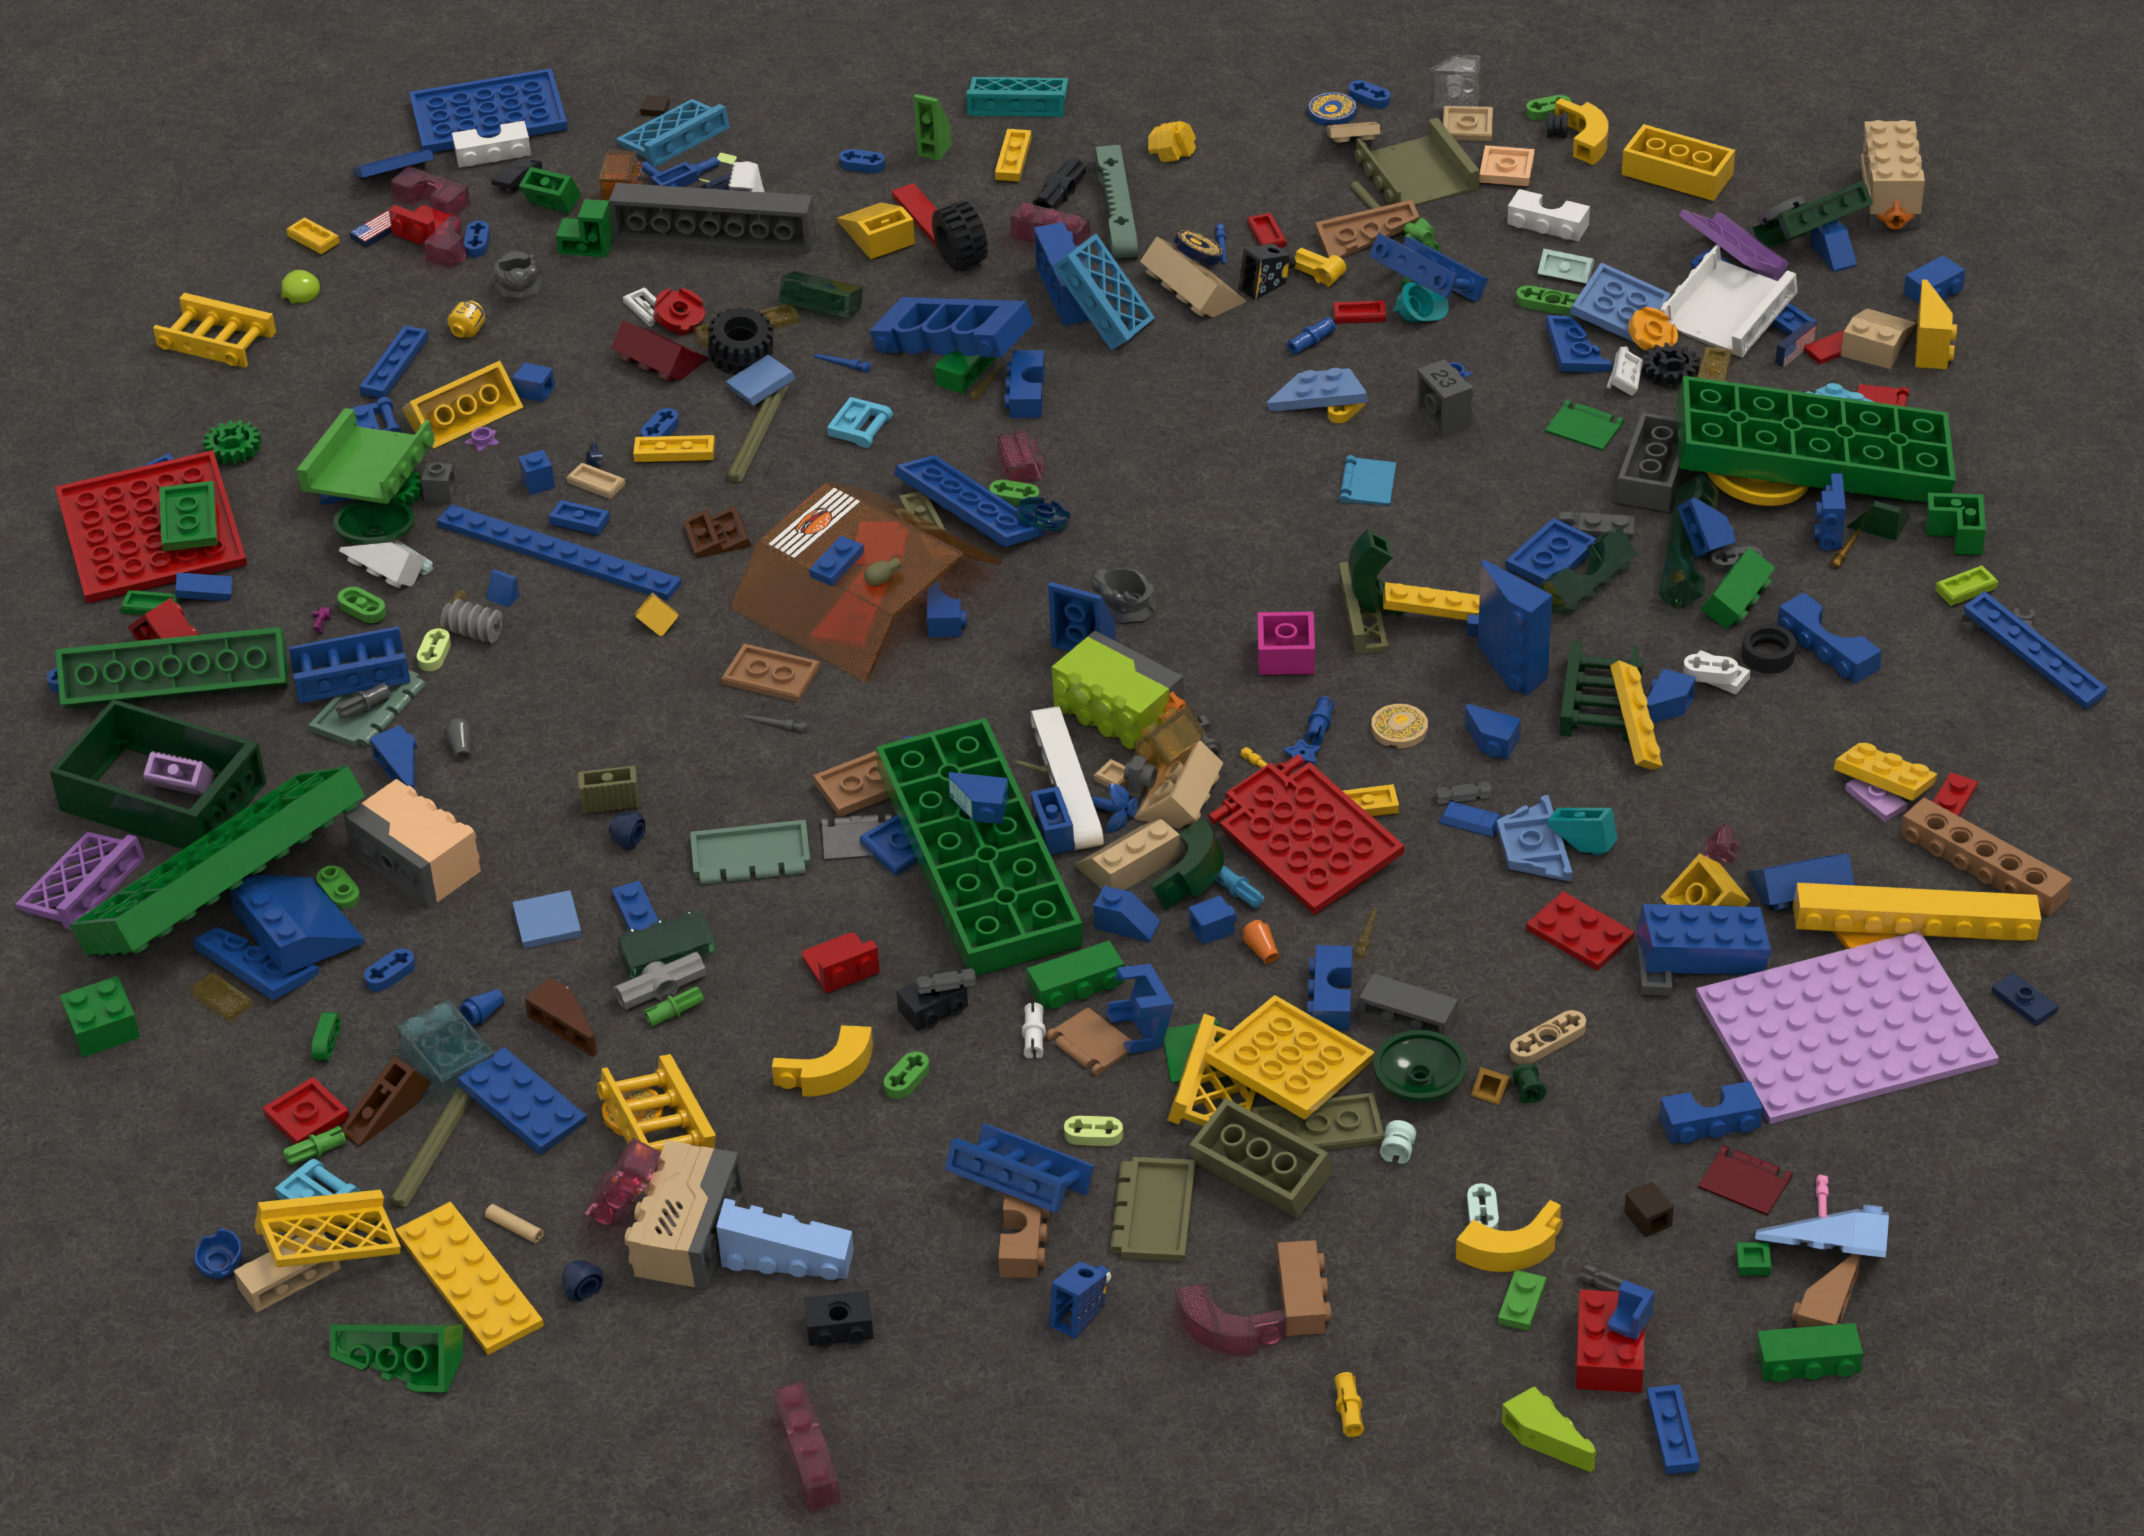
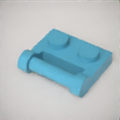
(852, 418)
(301, 1183)

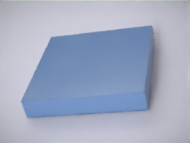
(760, 380)
(547, 919)

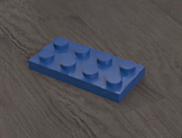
(522, 1100)

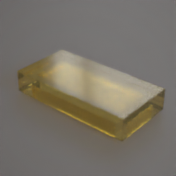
(221, 996)

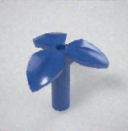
(1119, 805)

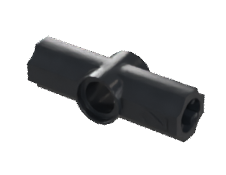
(1061, 184)

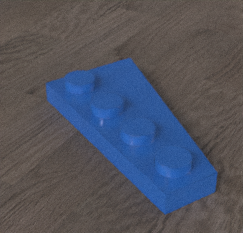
(251, 963)

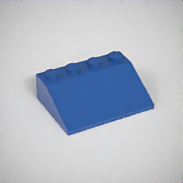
(1514, 628)
(292, 920)

